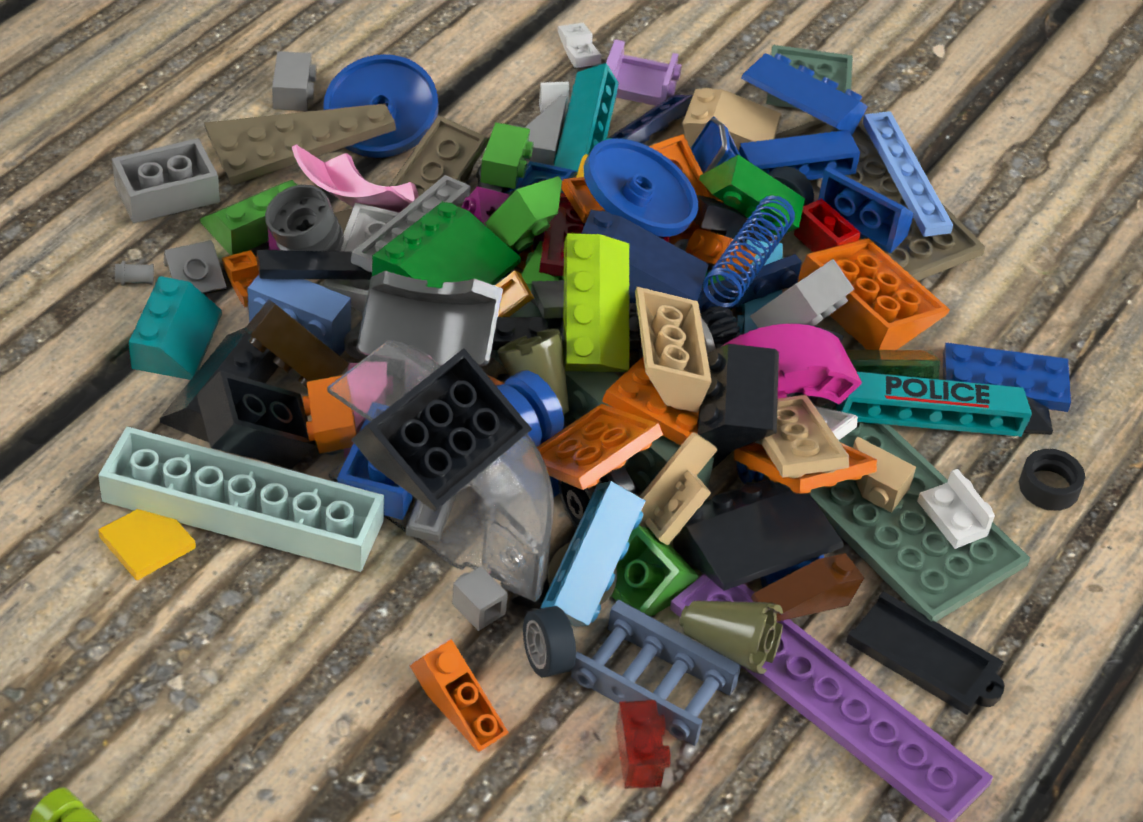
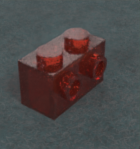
(641, 744)

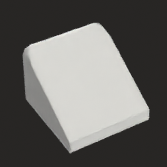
(550, 92)

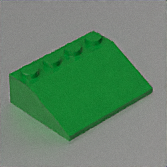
(447, 247)

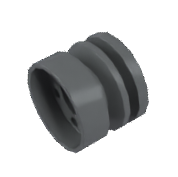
(304, 220)

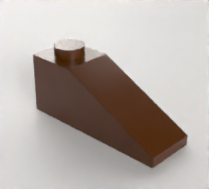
(814, 588)

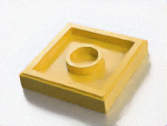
(146, 541)

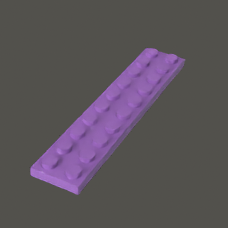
(860, 716)

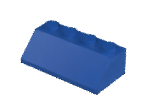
(806, 92)

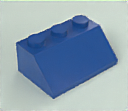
(868, 211)

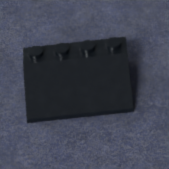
(442, 432)
(755, 533)

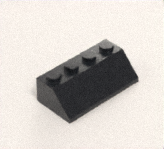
(232, 356)

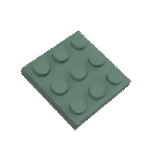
(824, 64)

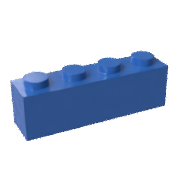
(805, 153)

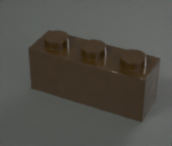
(293, 345)

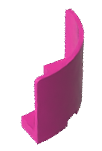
(808, 360)

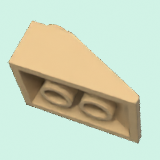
(742, 117)

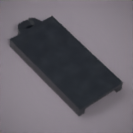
(928, 655)

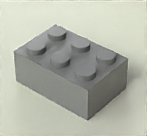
(166, 180)
(808, 299)

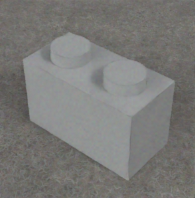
(293, 81)

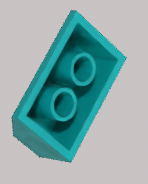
(173, 329)

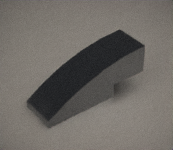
(722, 218)

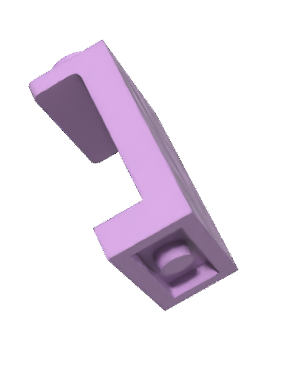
(642, 78)

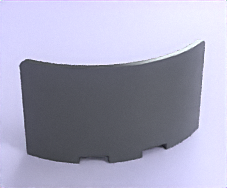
(429, 317)

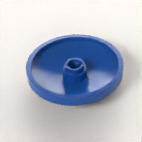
(398, 84)
(641, 186)

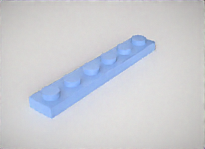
(907, 174)

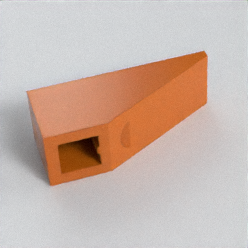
(459, 695)

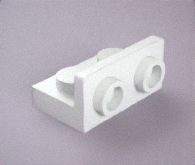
(958, 510)

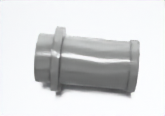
(134, 273)

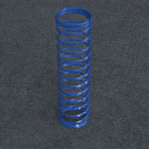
(733, 275)

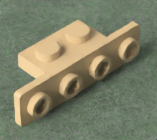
(677, 490)

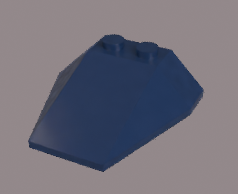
(652, 261)

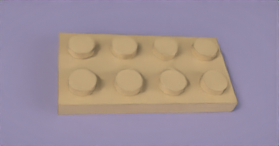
(803, 440)

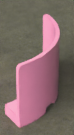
(345, 182)

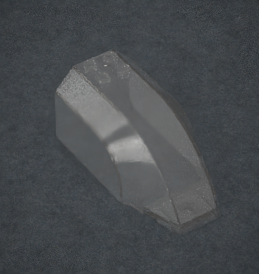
(500, 515)

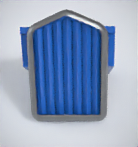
(713, 145)

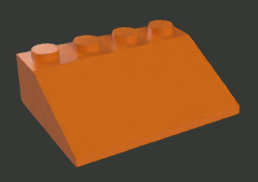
(886, 300)

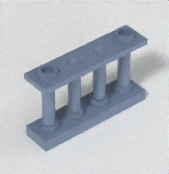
(671, 646)

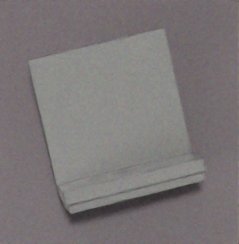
(196, 264)

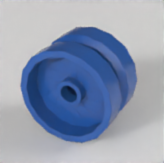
(535, 403)

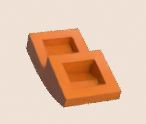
(241, 271)

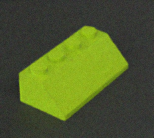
(596, 303)

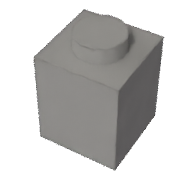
(479, 598)

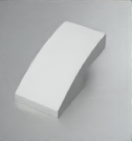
(578, 45)

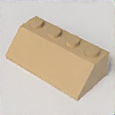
(673, 348)

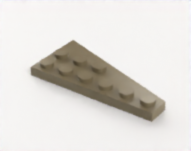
(265, 143)

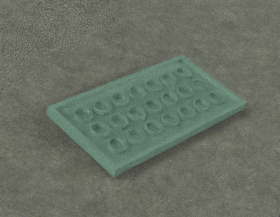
(907, 544)

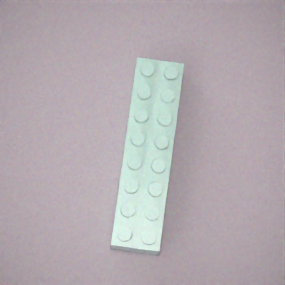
(243, 498)

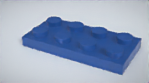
(1041, 376)

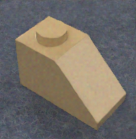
(891, 479)

